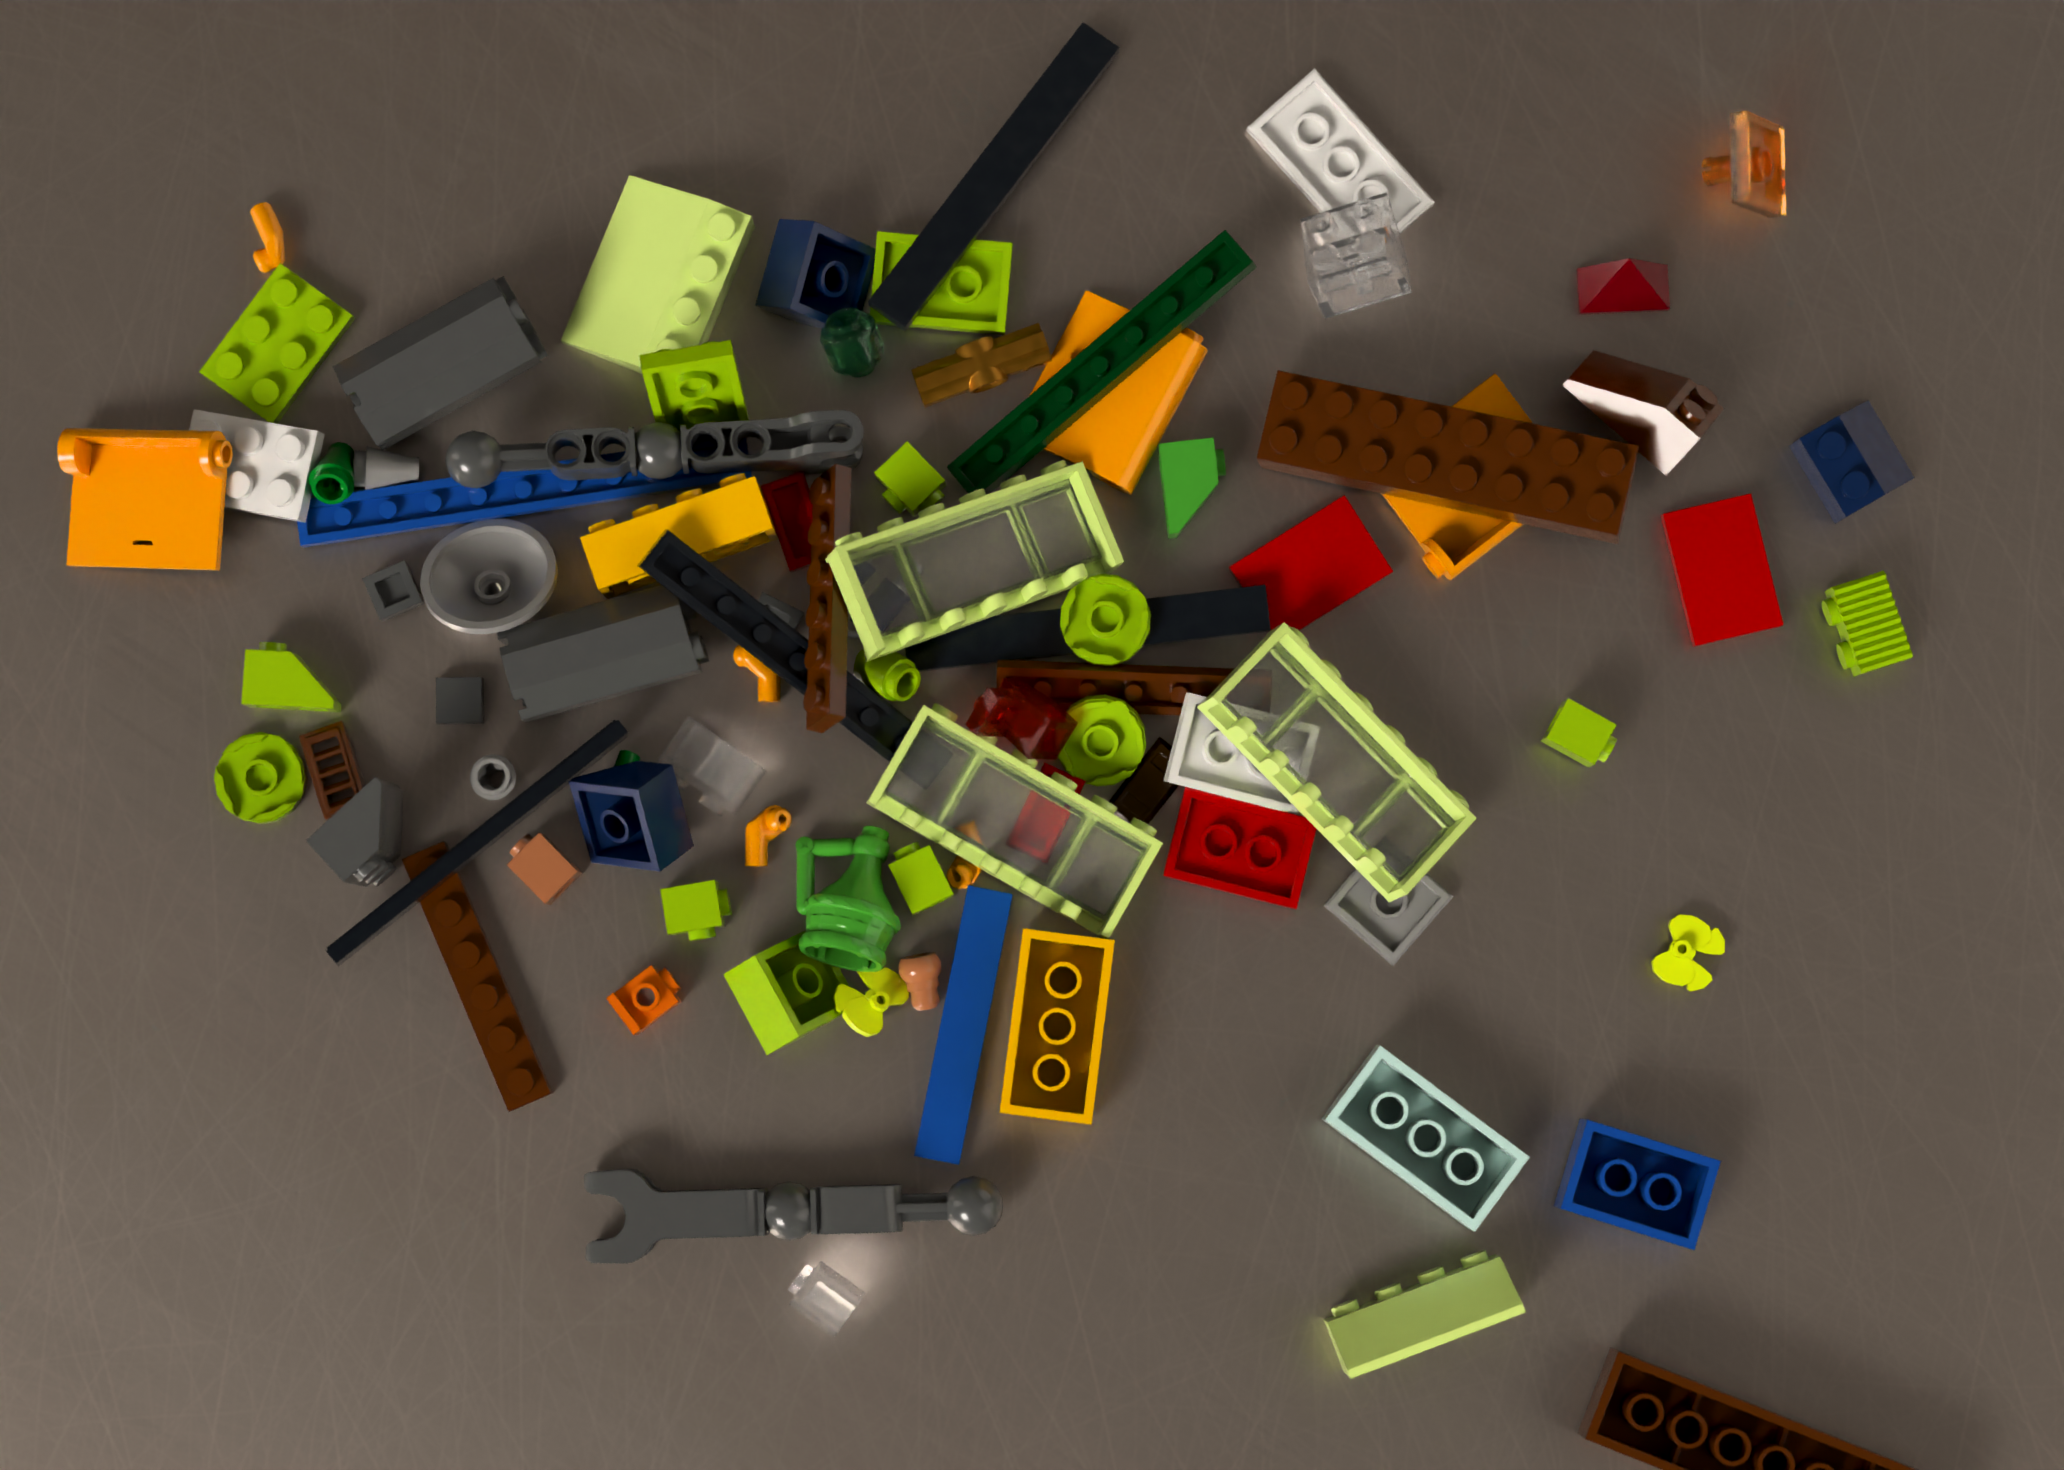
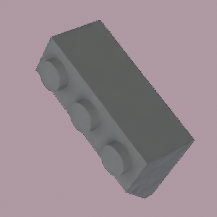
(363, 835)

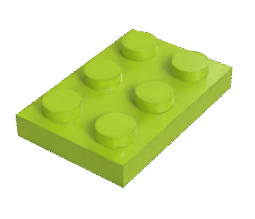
(969, 298)
(277, 344)
(694, 384)

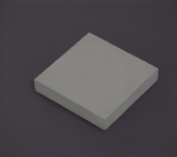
(1383, 924)

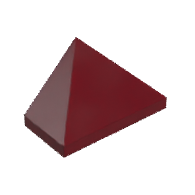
(1623, 287)

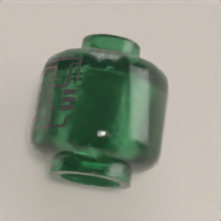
(852, 342)

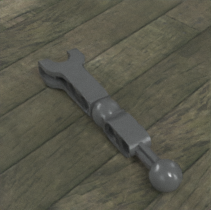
(661, 450)
(784, 1211)

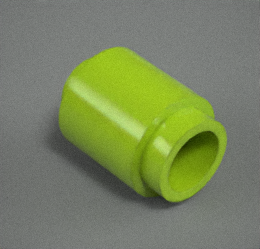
(888, 675)

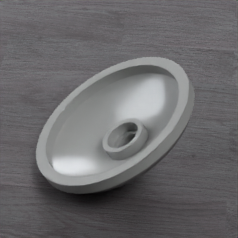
(483, 561)

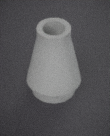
(384, 469)
(484, 769)

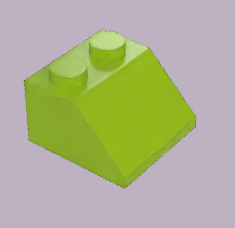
(785, 993)

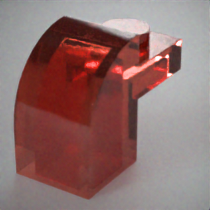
(1023, 717)

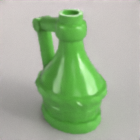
(852, 917)

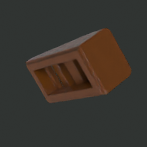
(318, 774)

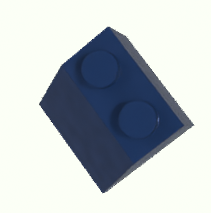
(814, 272)
(1851, 461)
(632, 815)

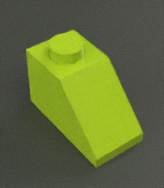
(283, 681)

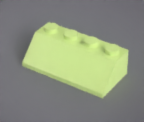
(1424, 1314)

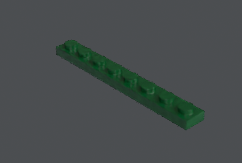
(1103, 365)

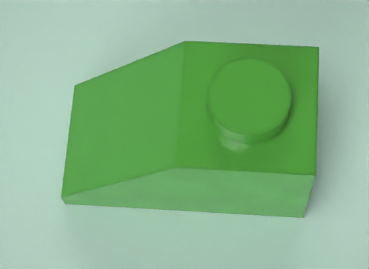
(1188, 479)

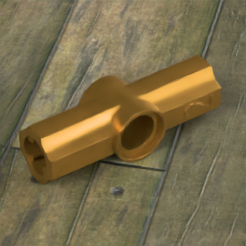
(981, 365)

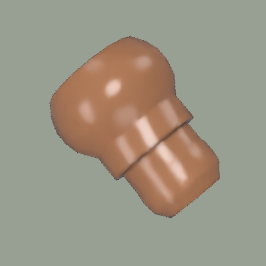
(921, 977)

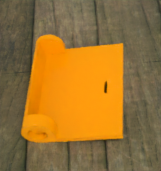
(1128, 423)
(145, 489)
(1453, 536)

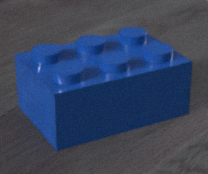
(1637, 1183)

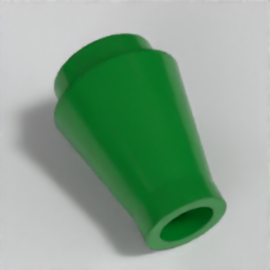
(334, 475)

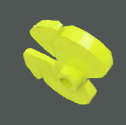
(1677, 963)
(866, 1011)

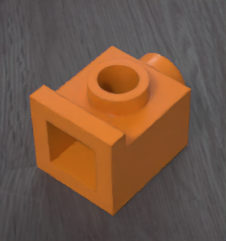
(629, 1008)

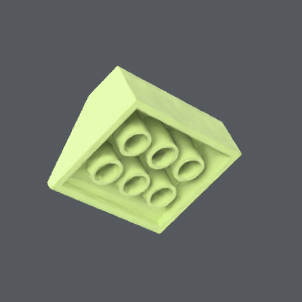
(658, 274)

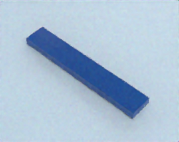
(963, 1025)

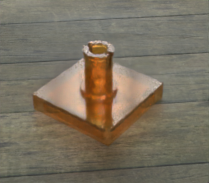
(1753, 165)

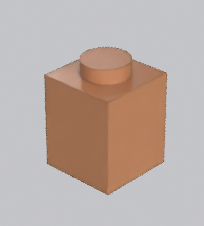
(542, 867)

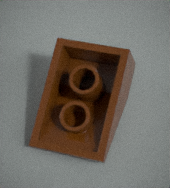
(1645, 406)

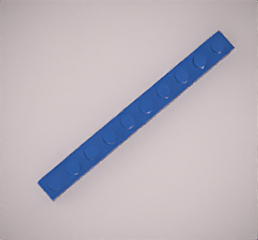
(512, 494)

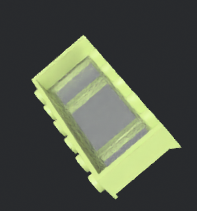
(973, 558)
(1338, 762)
(1016, 821)

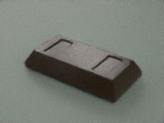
(1145, 789)

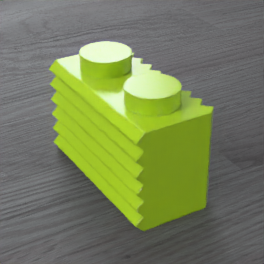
(1866, 624)

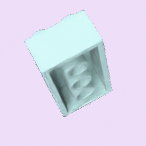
(1425, 1138)

